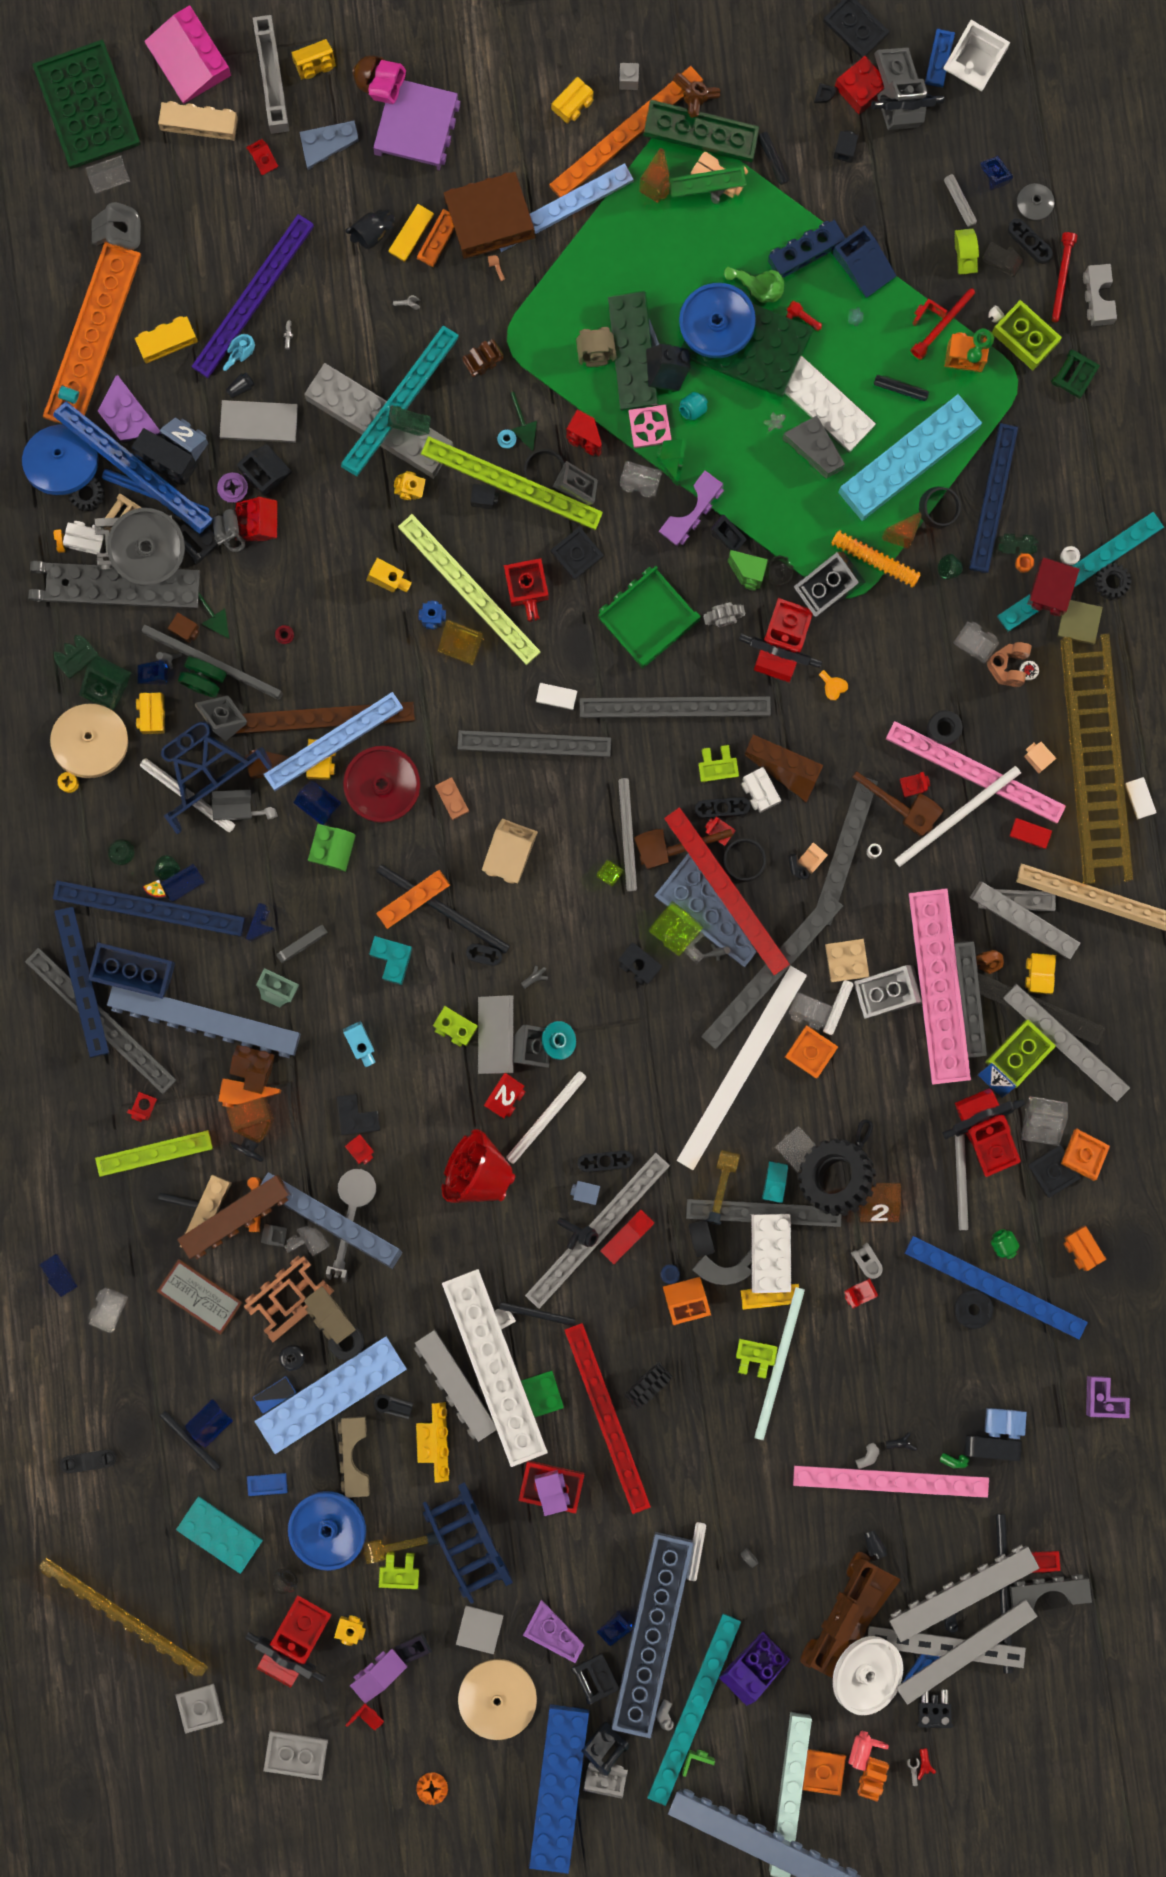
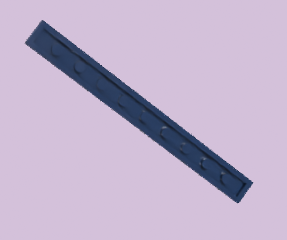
(149, 908)

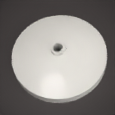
(867, 1675)

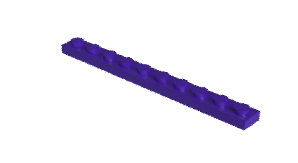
(253, 295)

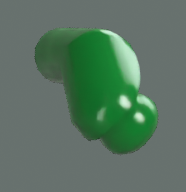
(954, 1463)

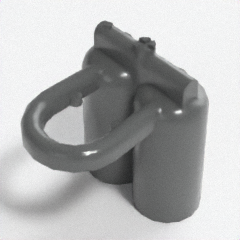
(226, 528)

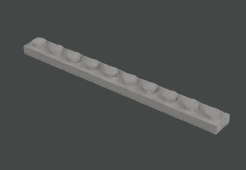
(603, 1225)

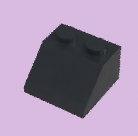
(667, 366)

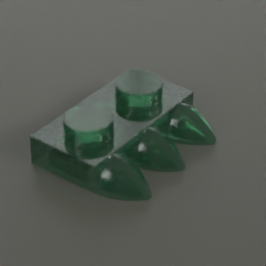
(76, 658)

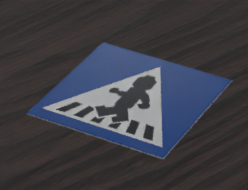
(997, 1080)

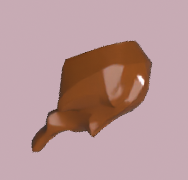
(990, 961)

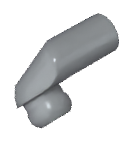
(663, 1716)

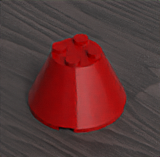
(476, 1171)

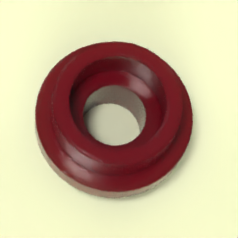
(284, 628)

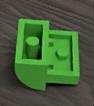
(331, 847)

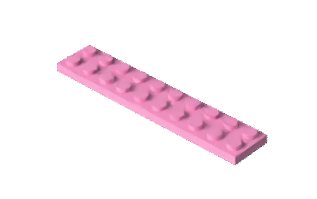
(939, 986)

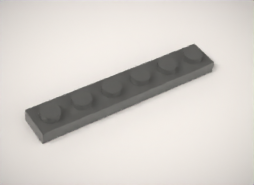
(970, 998)

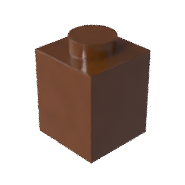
(184, 628)

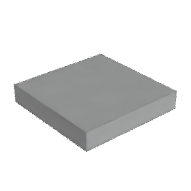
(479, 1629)
(199, 1708)

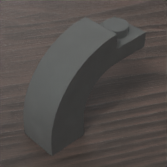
(723, 1275)

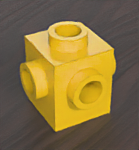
(409, 486)
(350, 1623)

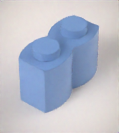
(1005, 1422)

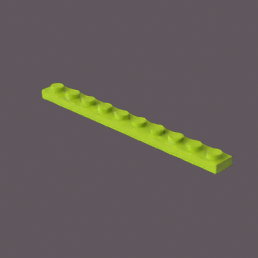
(511, 483)

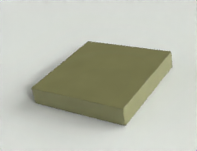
(1080, 622)

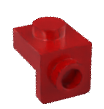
(716, 826)
(860, 1293)

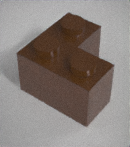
(253, 1066)

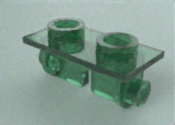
(1025, 544)

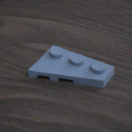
(325, 141)

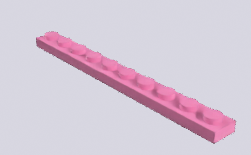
(974, 771)
(890, 1481)

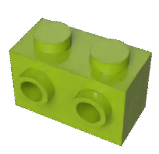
(455, 1026)

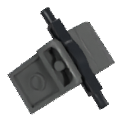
(904, 94)

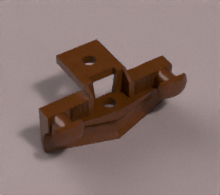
(851, 1615)

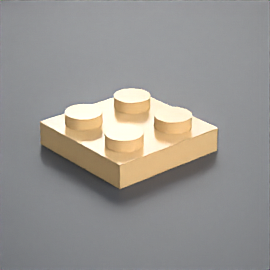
(847, 960)

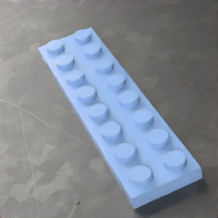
(330, 1395)

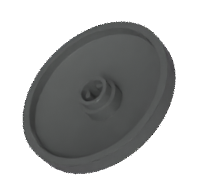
(145, 546)

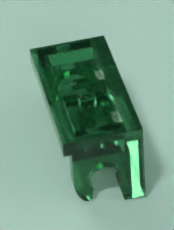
(408, 421)

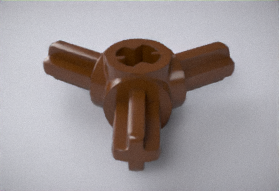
(695, 93)

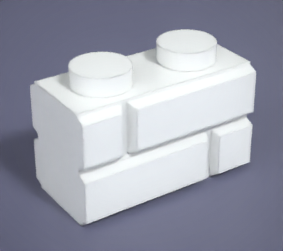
(83, 538)
(761, 790)

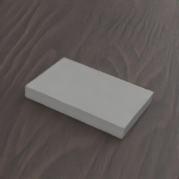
(295, 1755)

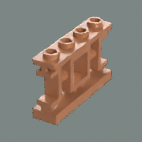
(278, 1285)

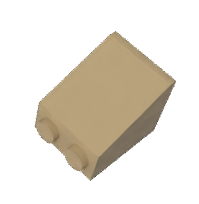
(509, 851)

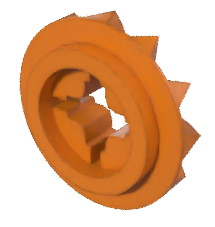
(437, 1781)

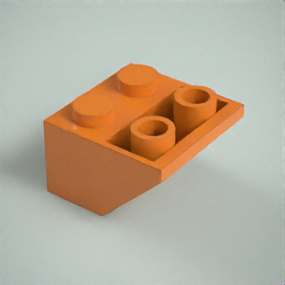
(686, 1300)

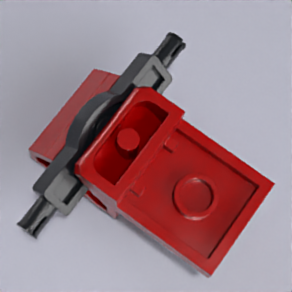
(783, 641)
(987, 1130)
(292, 1644)

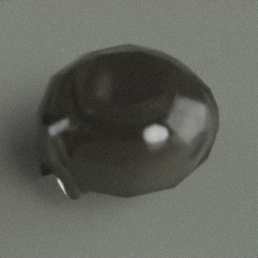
(779, 571)

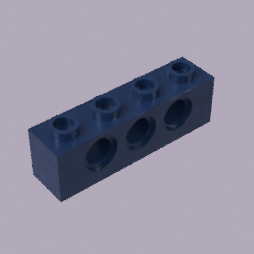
(827, 229)

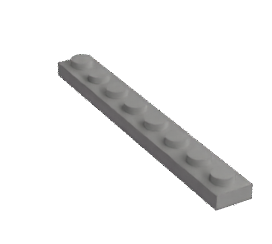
(1066, 1042)

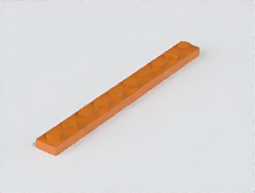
(617, 139)

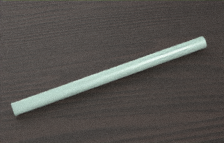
(779, 1363)

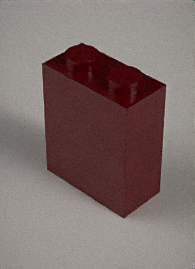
(1053, 587)

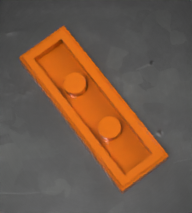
(437, 239)

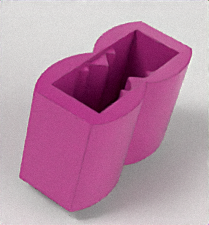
(387, 82)

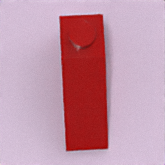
(627, 1236)

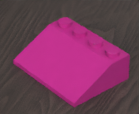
(187, 55)

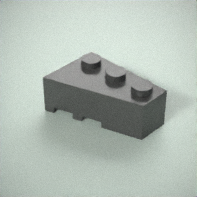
(815, 446)

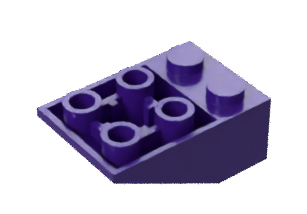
(754, 1669)

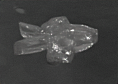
(776, 421)

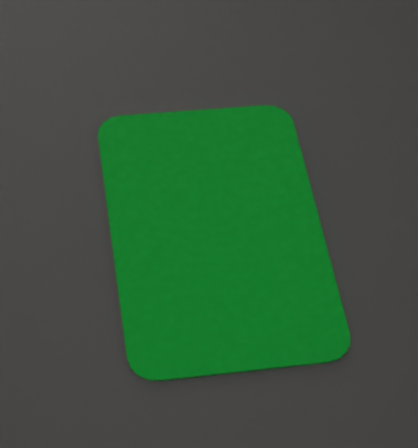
(766, 484)

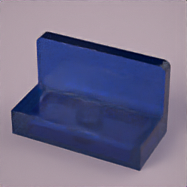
(316, 802)
(183, 882)
(208, 1423)

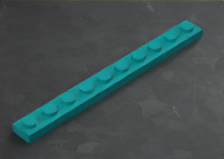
(401, 397)
(1091, 565)
(694, 1709)

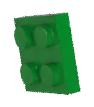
(542, 1393)

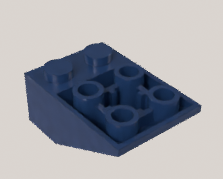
(864, 261)

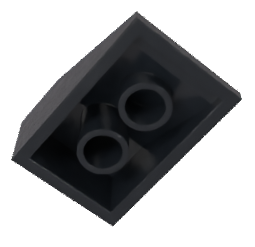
(829, 583)

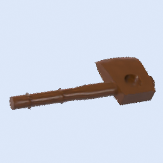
(917, 818)
(655, 851)

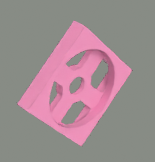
(637, 442)

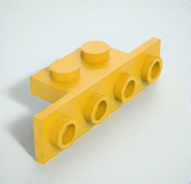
(433, 1442)

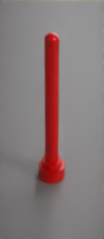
(1068, 241)
(920, 350)

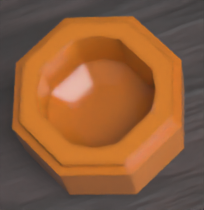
(1024, 563)

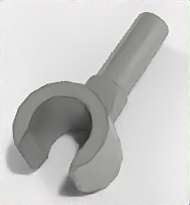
(410, 301)
(270, 813)
(913, 1771)

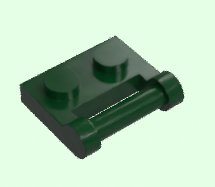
(1081, 377)

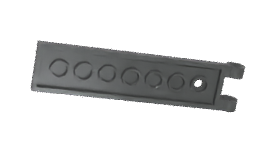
(105, 586)

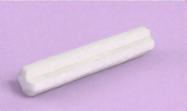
(838, 1007)
(698, 1540)

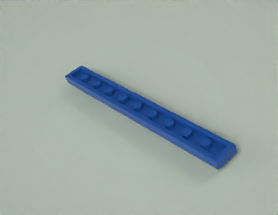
(132, 467)
(996, 1287)

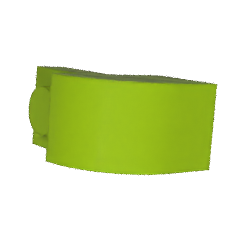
(967, 251)

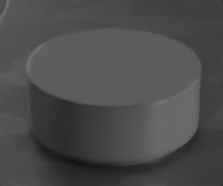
(749, 1558)

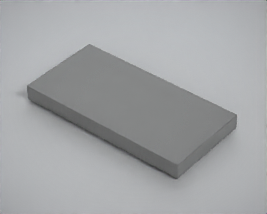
(258, 421)
(495, 1034)

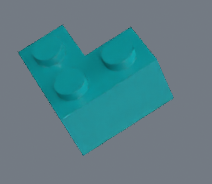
(395, 954)

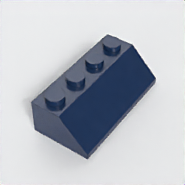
(131, 970)

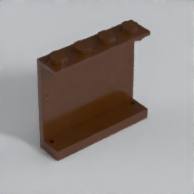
(489, 214)

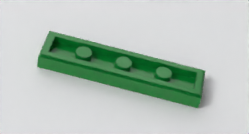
(707, 182)

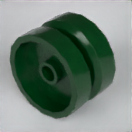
(201, 677)

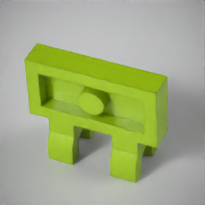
(718, 769)
(757, 1353)
(399, 1577)

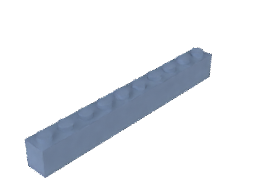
(205, 1020)
(754, 1838)

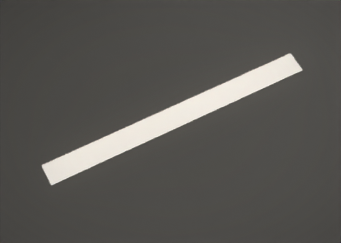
(741, 1068)

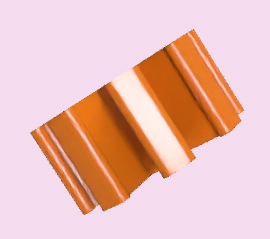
(872, 1779)

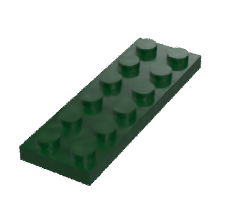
(702, 132)
(631, 338)

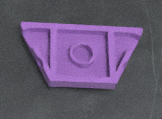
(125, 413)

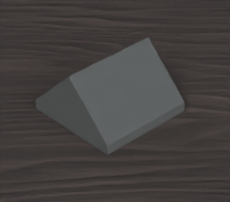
(576, 484)
(222, 716)

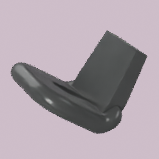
(104, 231)

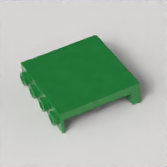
(648, 617)

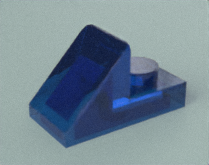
(996, 172)
(256, 928)
(58, 1275)

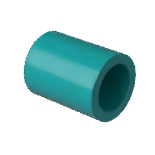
(68, 394)

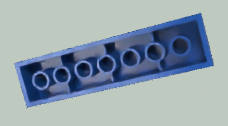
(559, 1789)

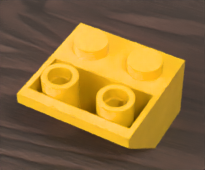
(314, 59)

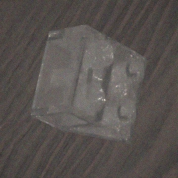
(1044, 1120)

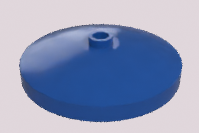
(717, 304)
(59, 461)
(316, 1543)

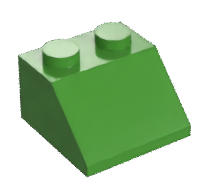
(748, 569)

